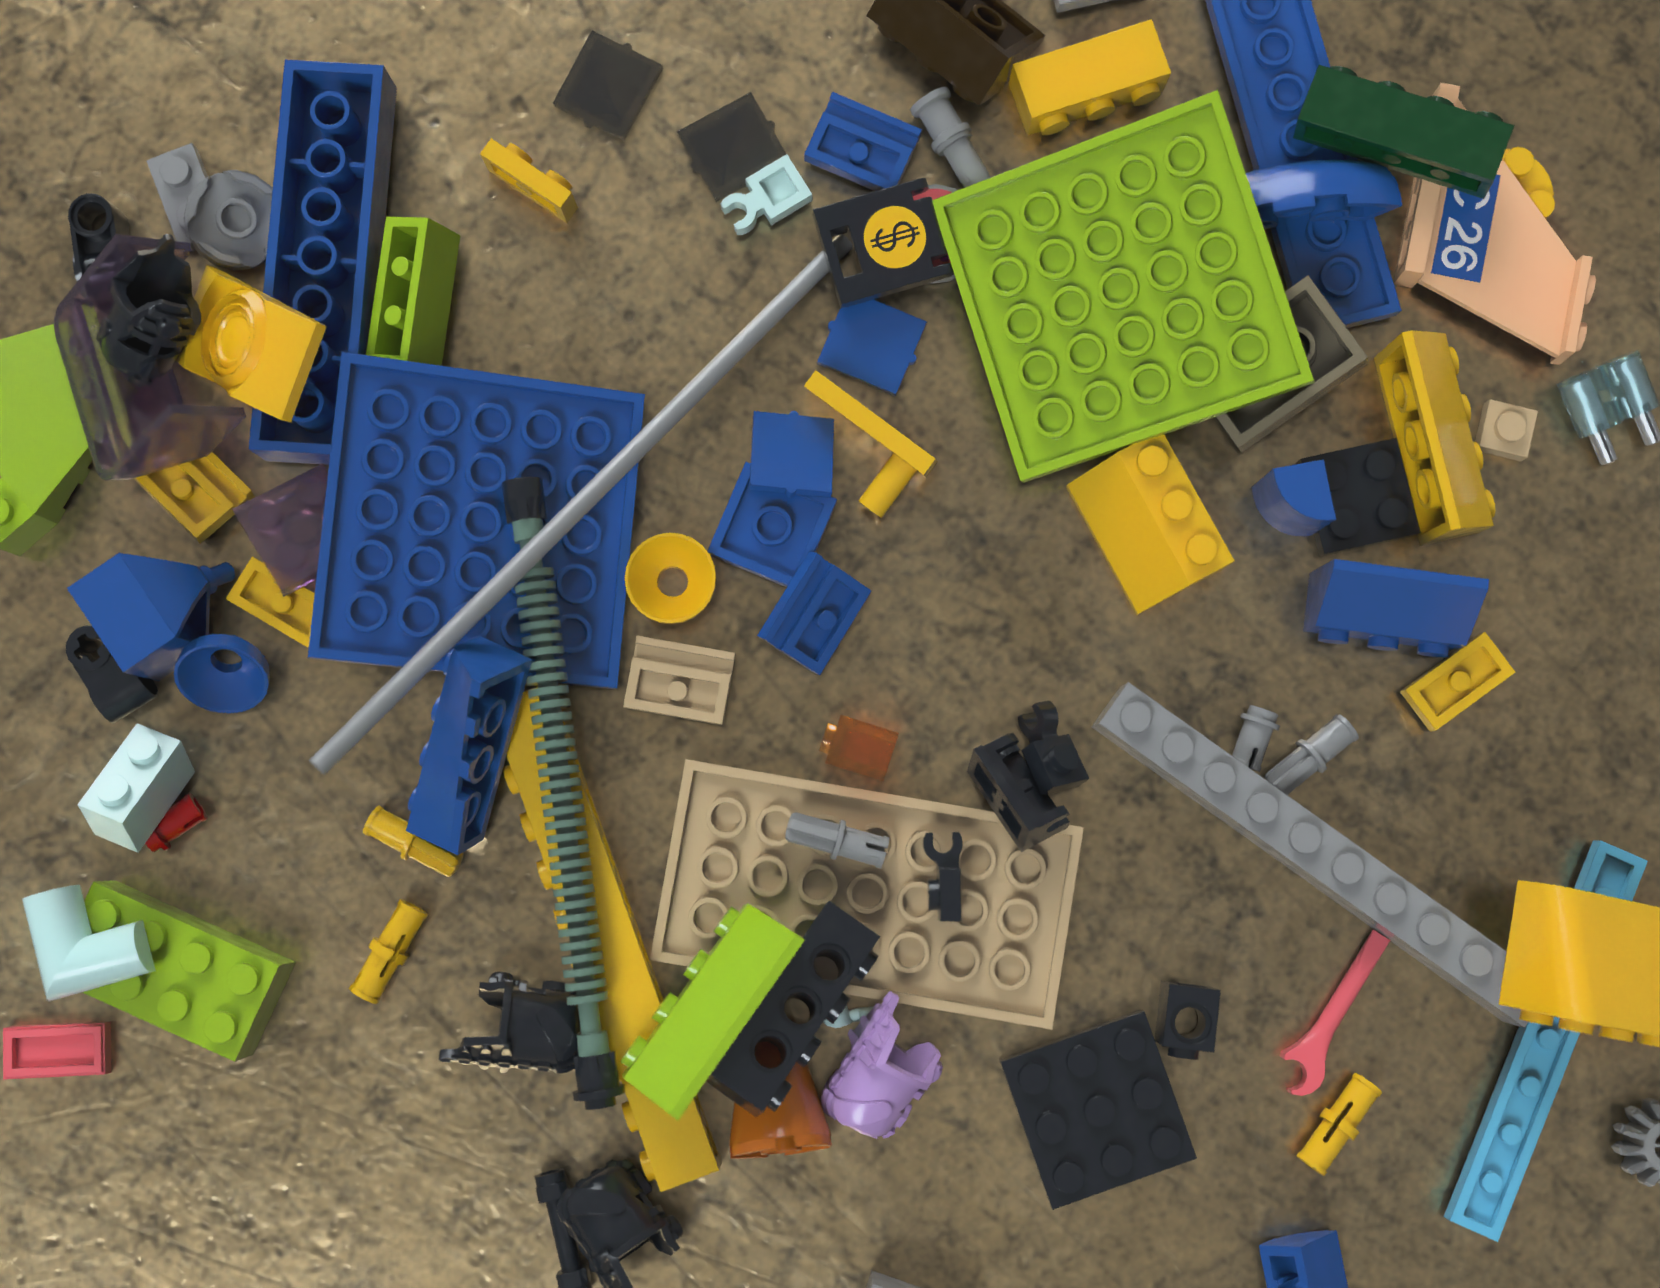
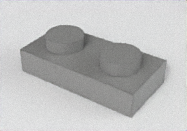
(175, 178)

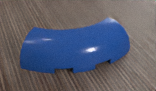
(1324, 191)

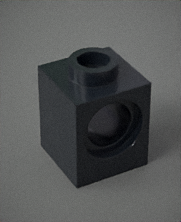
(1172, 1000)

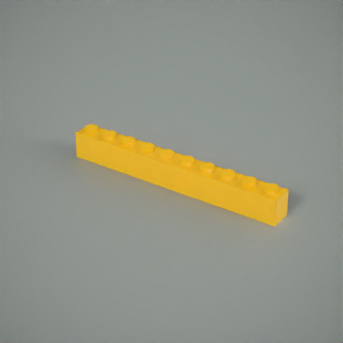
(673, 1148)

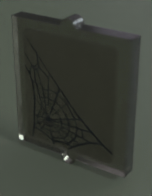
(608, 85)
(731, 145)

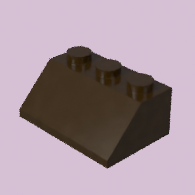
(961, 40)

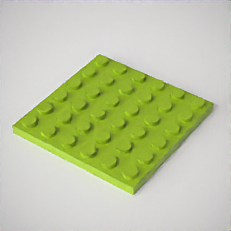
(1122, 289)

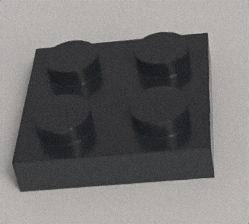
(1367, 497)

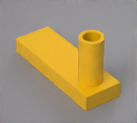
(906, 455)

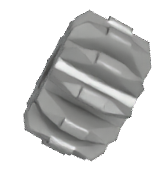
(1639, 1142)

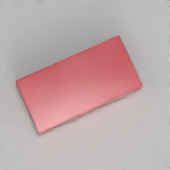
(57, 1050)

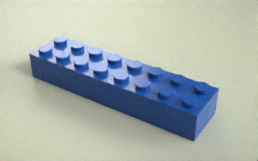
(326, 232)

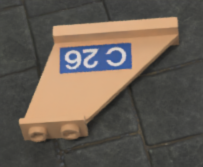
(1496, 259)

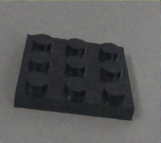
(1097, 1109)

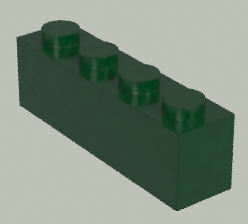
(1403, 130)

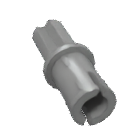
(1312, 754)
(836, 839)

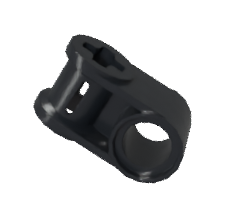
(89, 243)
(109, 688)

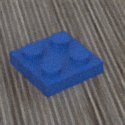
(769, 530)

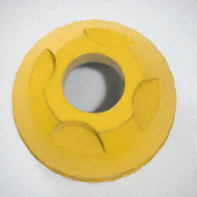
(655, 557)

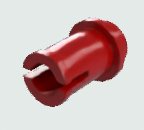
(178, 820)

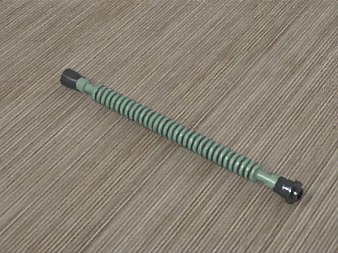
(596, 1064)

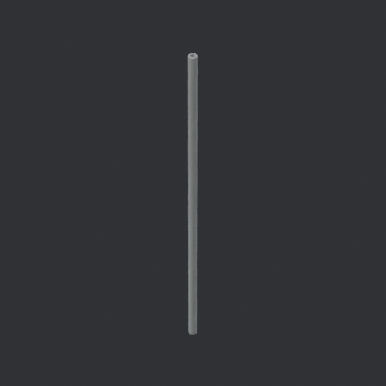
(572, 513)

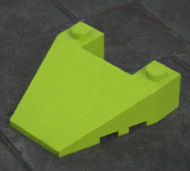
(40, 439)

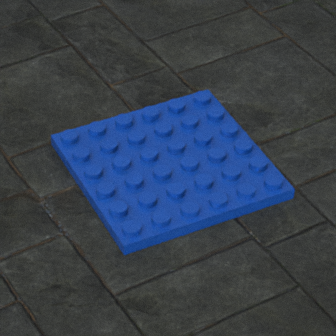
(423, 520)

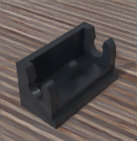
(1013, 793)

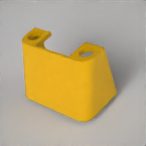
(1584, 962)

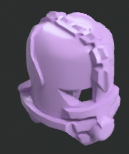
(878, 1076)

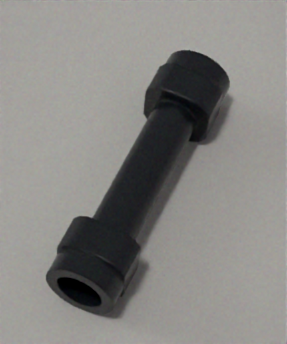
(549, 1189)

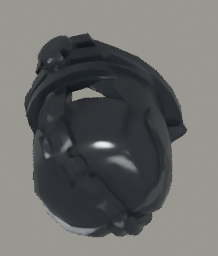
(149, 314)
(533, 1032)
(613, 1223)

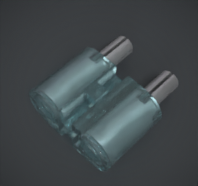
(1610, 395)

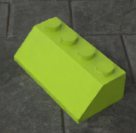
(710, 1009)

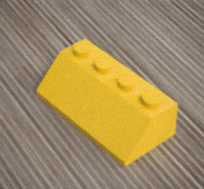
(1434, 436)

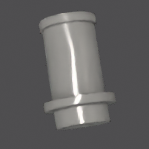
(1255, 736)

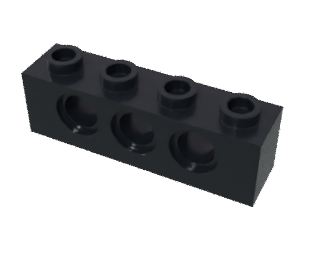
(832, 936)

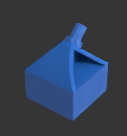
(148, 609)

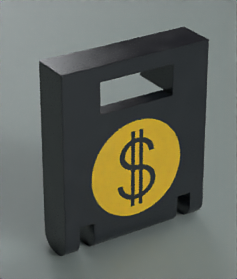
(891, 240)

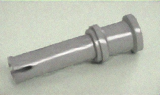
(950, 136)

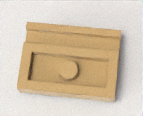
(679, 680)

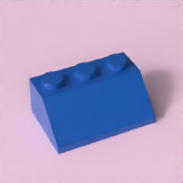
(1393, 606)

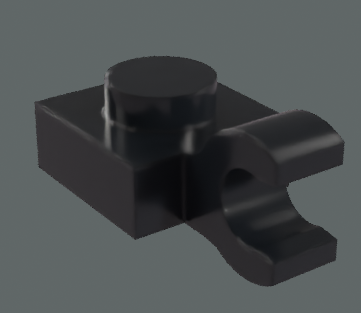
(1049, 756)
(945, 891)

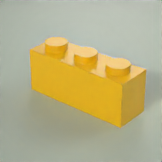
(1089, 78)

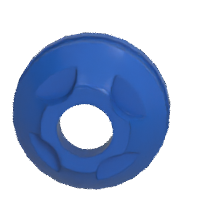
(222, 685)

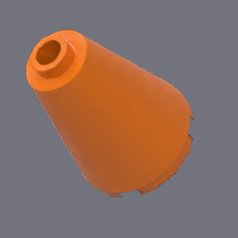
(795, 1125)

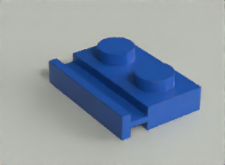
(862, 144)
(814, 613)

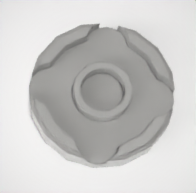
(230, 219)

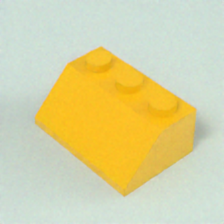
(1149, 523)

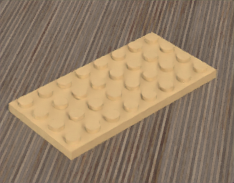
(989, 965)

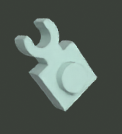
(773, 192)

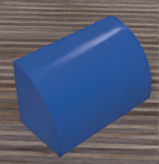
(1295, 498)
(1304, 1261)

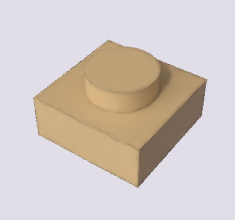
(1506, 430)

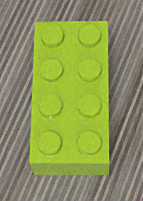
(205, 980)

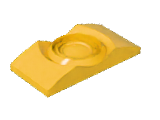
(251, 344)

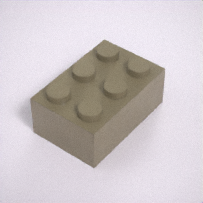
(1331, 357)

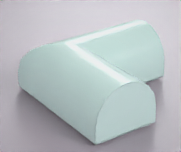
(72, 956)

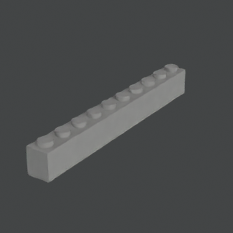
(1308, 847)

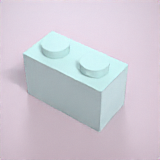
(137, 787)

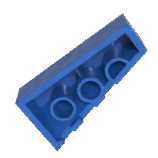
(467, 744)

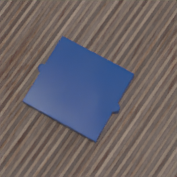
(872, 344)
(791, 454)

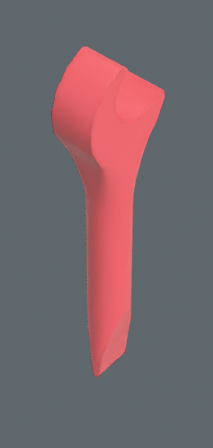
(1314, 1045)

